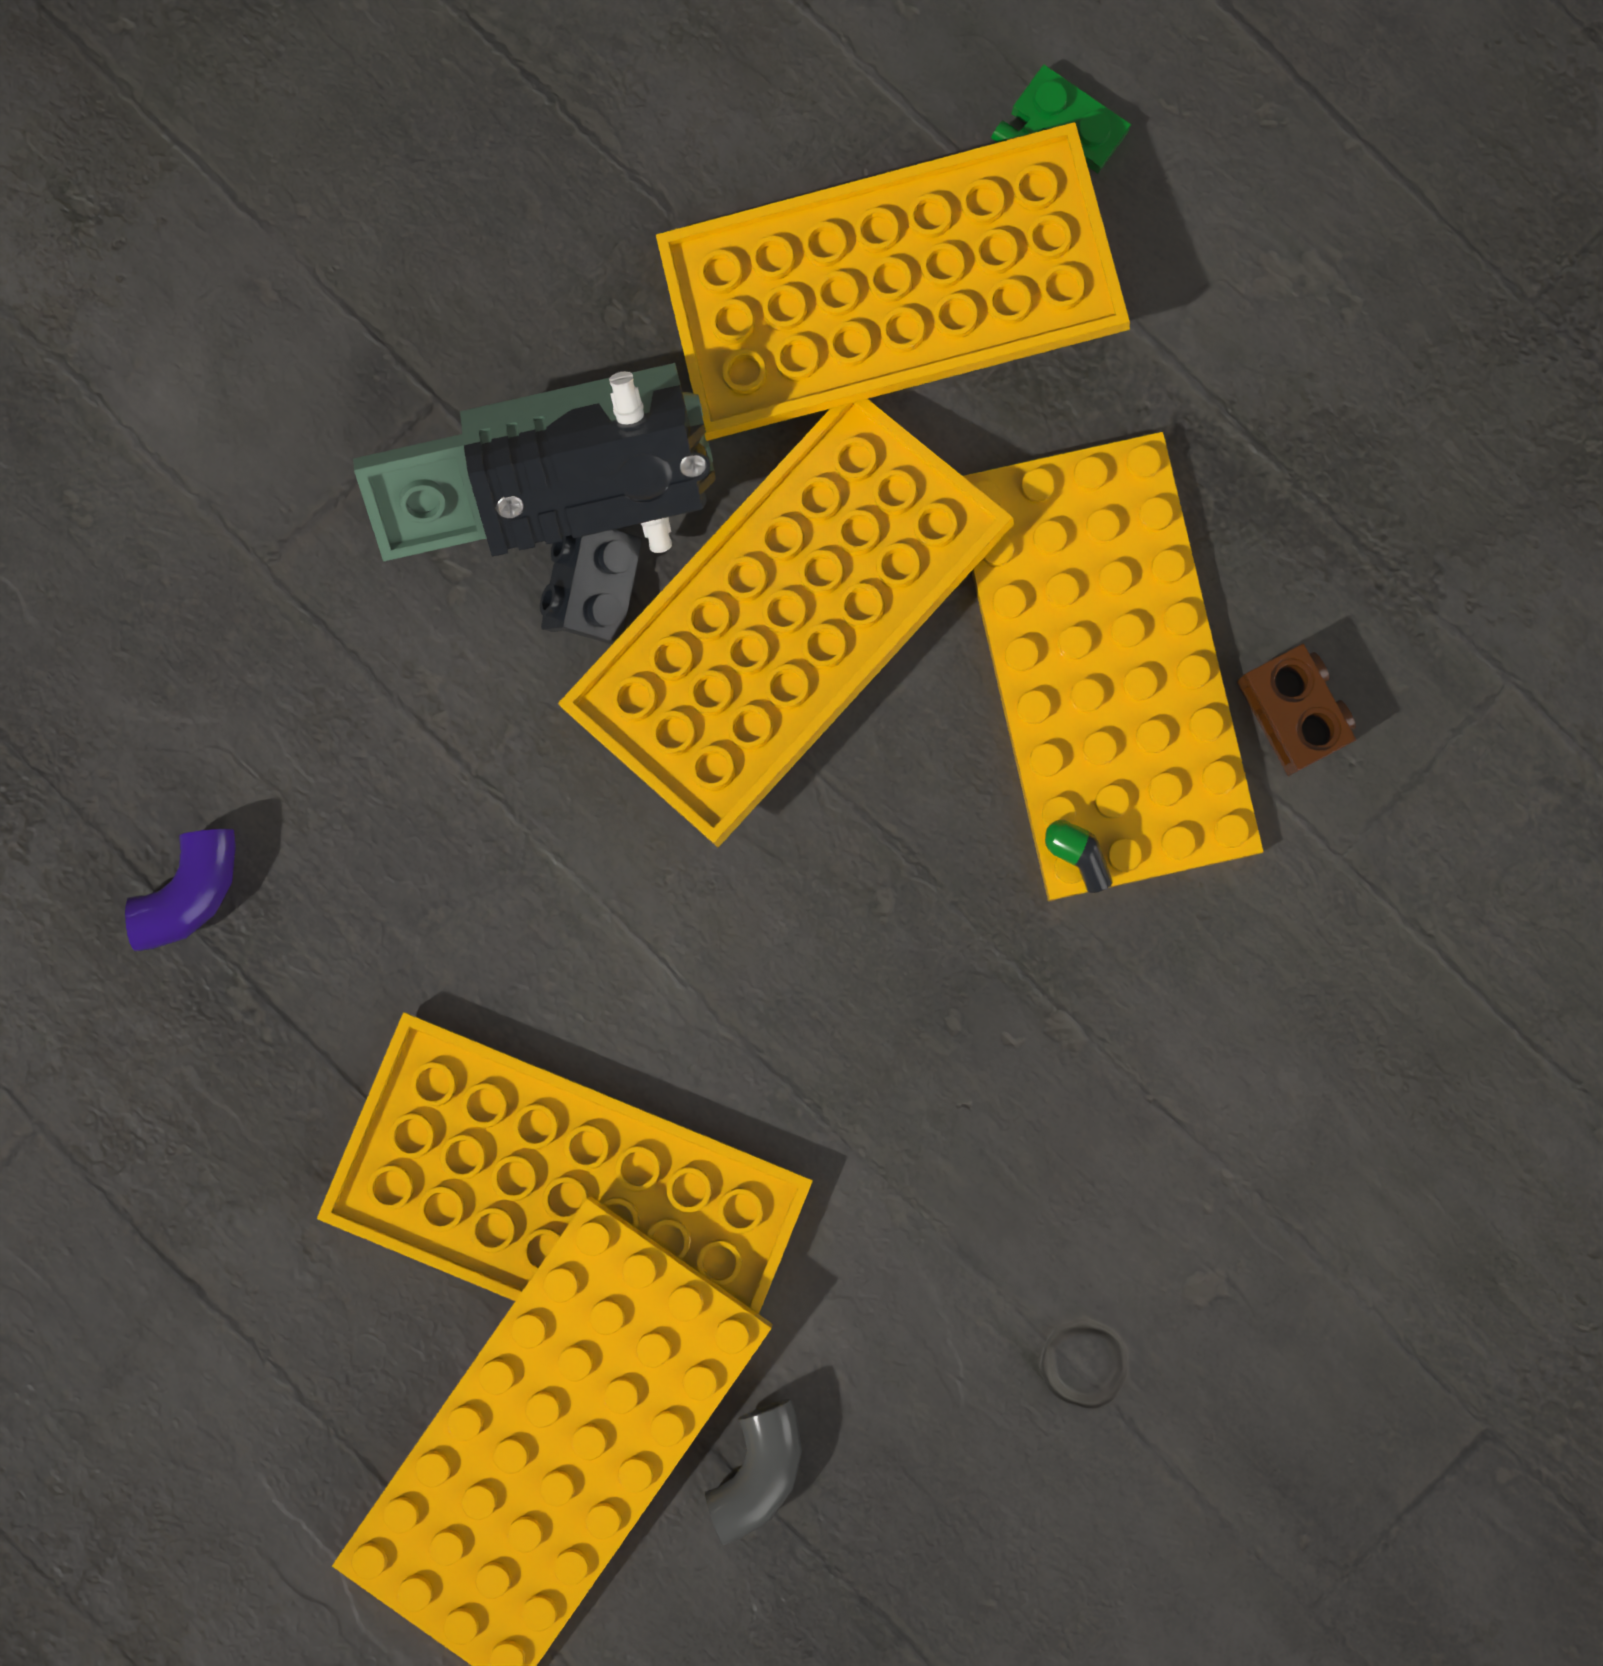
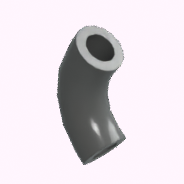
(765, 1476)

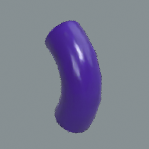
(190, 897)

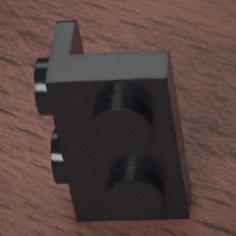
(591, 585)

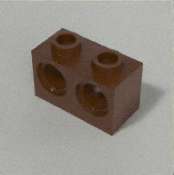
(1283, 716)

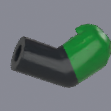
(1081, 850)

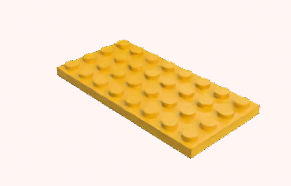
(892, 281)
(785, 615)
(1111, 666)
(491, 1158)
(552, 1443)

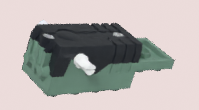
(547, 469)

